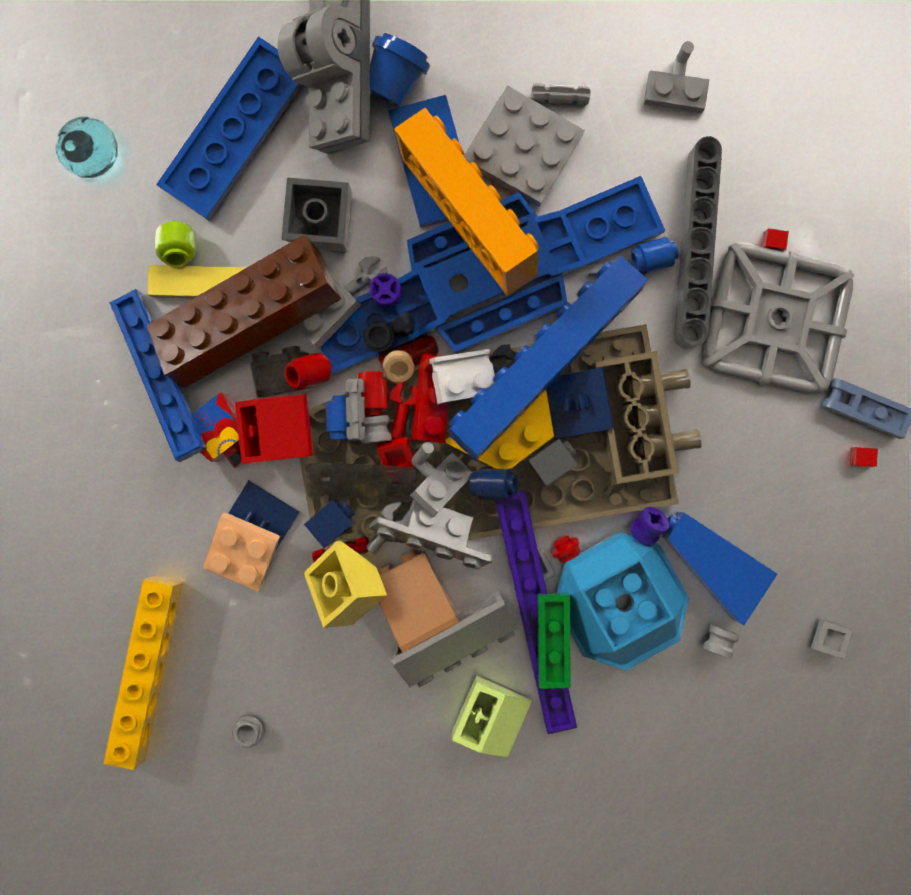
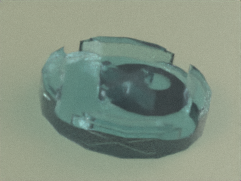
(86, 147)

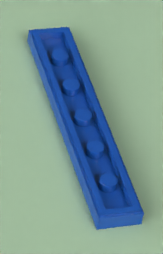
(163, 392)

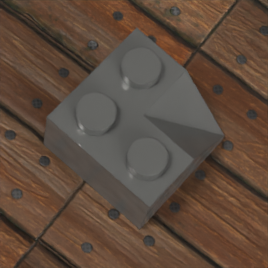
(319, 211)

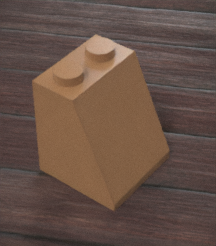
(415, 600)

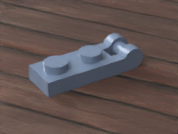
(869, 409)

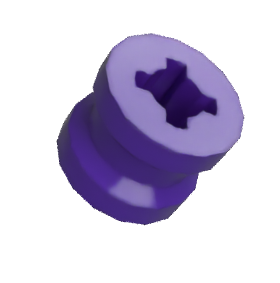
(381, 286)
(649, 526)

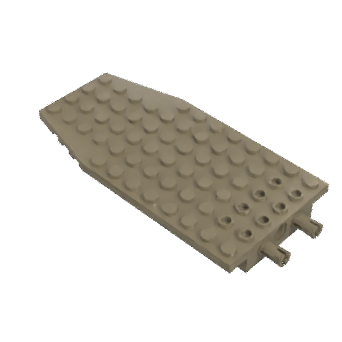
(614, 470)

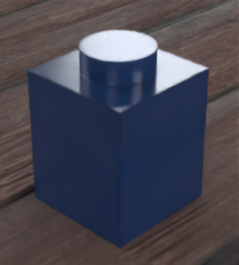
(331, 522)

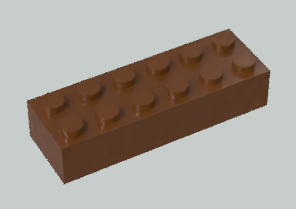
(243, 312)

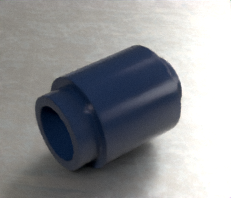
(493, 484)

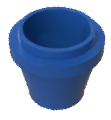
(395, 68)

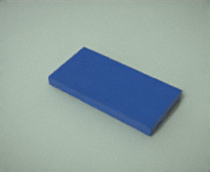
(425, 207)

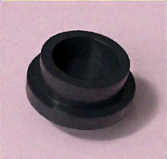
(378, 336)

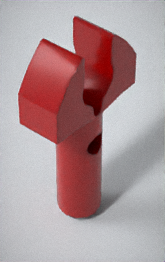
(402, 409)

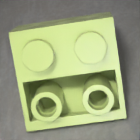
(490, 718)

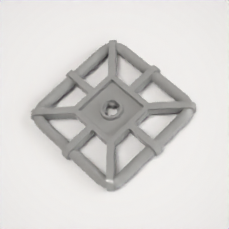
(795, 307)

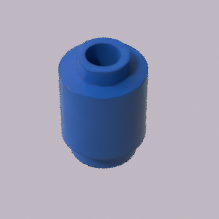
(654, 255)
(336, 417)

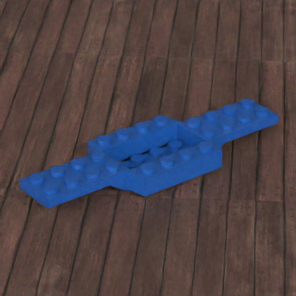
(565, 242)

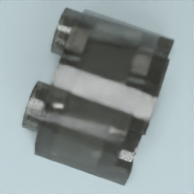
(269, 372)

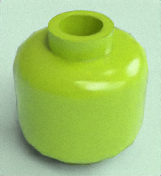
(175, 243)

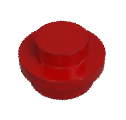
(566, 548)

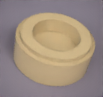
(398, 366)

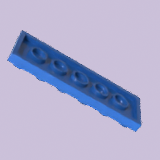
(230, 131)

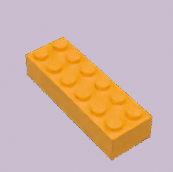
(467, 201)

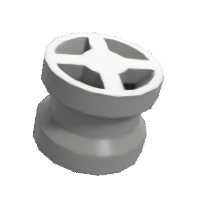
(376, 430)
(721, 641)

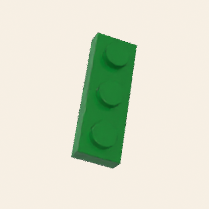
(554, 640)

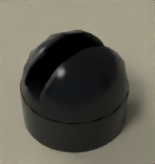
(403, 325)

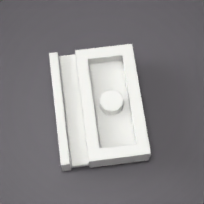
(461, 375)

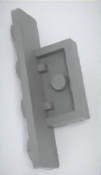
(443, 533)

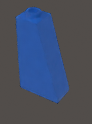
(721, 567)

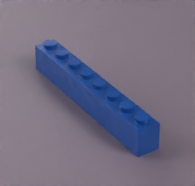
(547, 358)

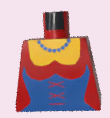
(219, 430)

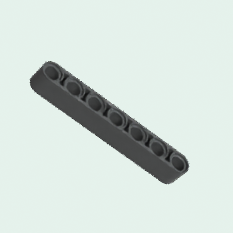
(705, 231)

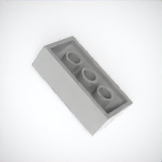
(476, 629)

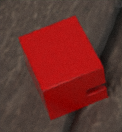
(775, 239)
(863, 457)

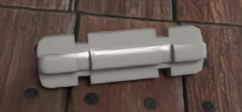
(561, 94)
(355, 409)

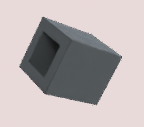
(553, 461)

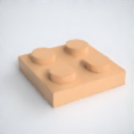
(241, 551)

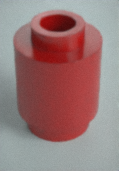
(308, 371)
(375, 392)

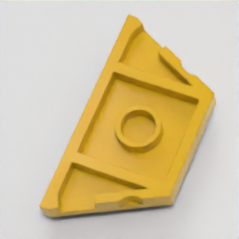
(521, 438)

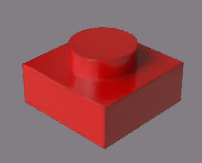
(396, 452)

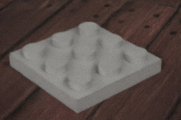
(523, 146)

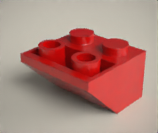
(274, 428)

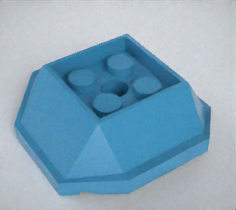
(655, 608)

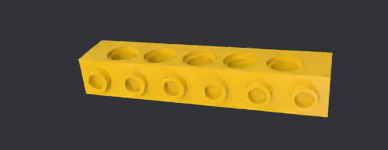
(143, 672)

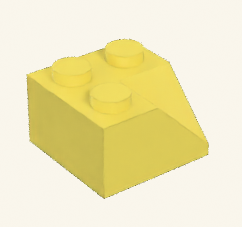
(343, 586)

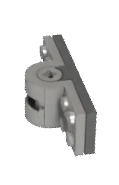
(332, 58)

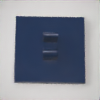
(579, 403)
(264, 510)

